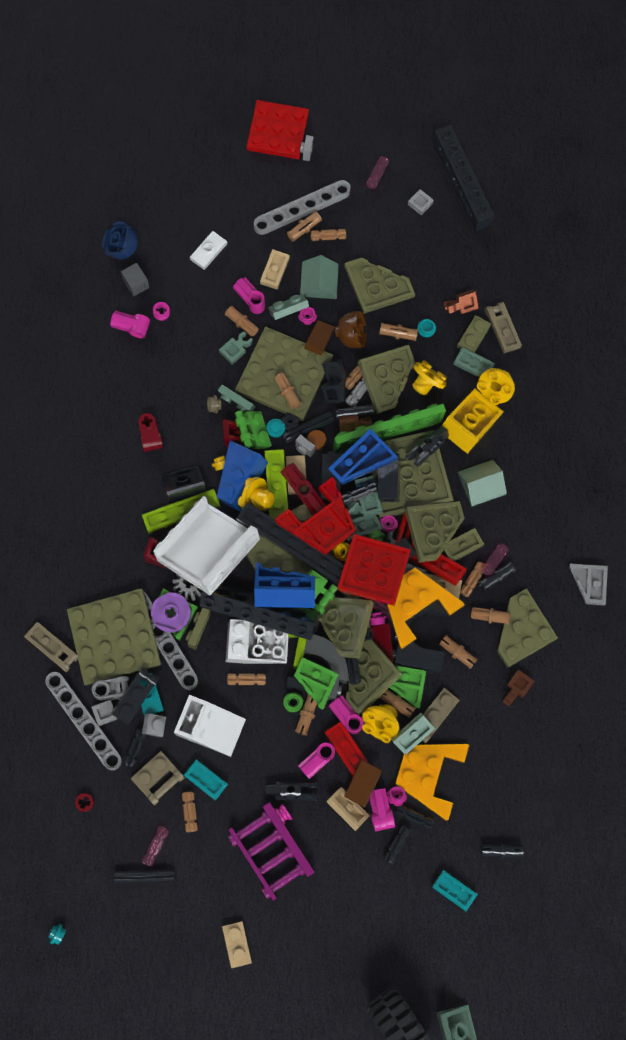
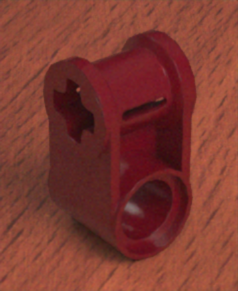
(149, 435)

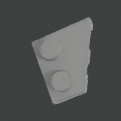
(591, 582)

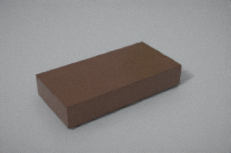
(319, 337)

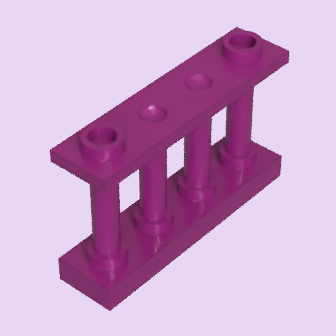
(291, 850)

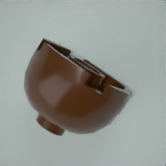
(351, 330)

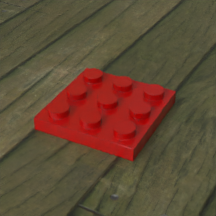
(277, 129)
(374, 569)

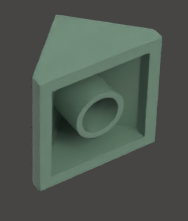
(319, 278)
(483, 482)
(456, 1024)

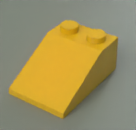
(471, 420)

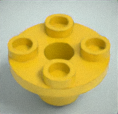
(427, 378)
(496, 385)
(256, 494)
(381, 722)

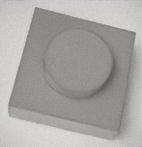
(306, 148)
(420, 202)
(304, 446)
(103, 713)
(154, 725)

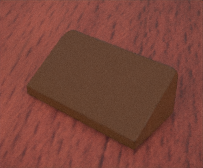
(363, 783)

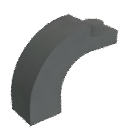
(325, 651)

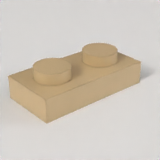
(274, 269)
(347, 809)
(237, 944)

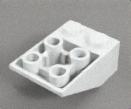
(255, 644)
(209, 726)

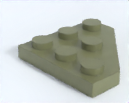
(377, 285)
(386, 376)
(433, 527)
(347, 624)
(526, 631)
(376, 676)

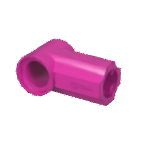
(249, 295)
(135, 325)
(345, 713)
(315, 761)
(381, 814)

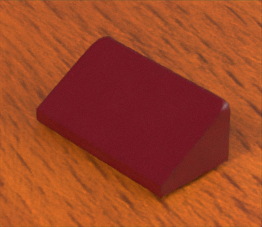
(382, 638)

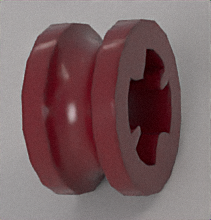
(81, 797)

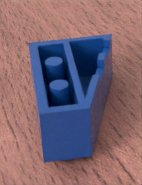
(362, 457)
(238, 467)
(283, 589)

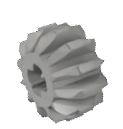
(181, 587)

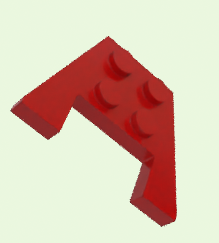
(325, 528)

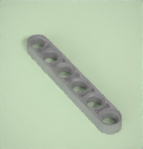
(320, 203)
(174, 655)
(85, 719)

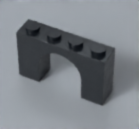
(388, 477)
(417, 657)

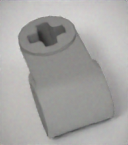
(113, 688)

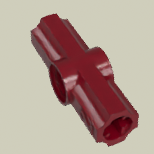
(296, 481)

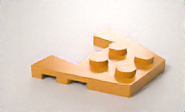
(414, 595)
(421, 771)

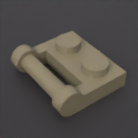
(154, 772)

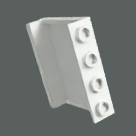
(205, 546)

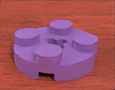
(164, 603)

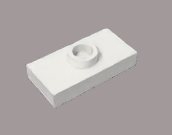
(208, 250)

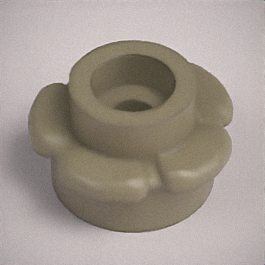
(213, 404)

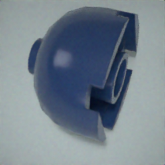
(120, 241)

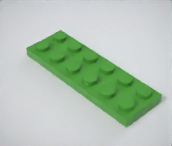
(393, 428)

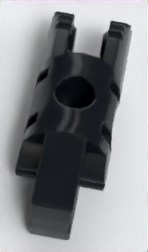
(428, 446)
(281, 792)

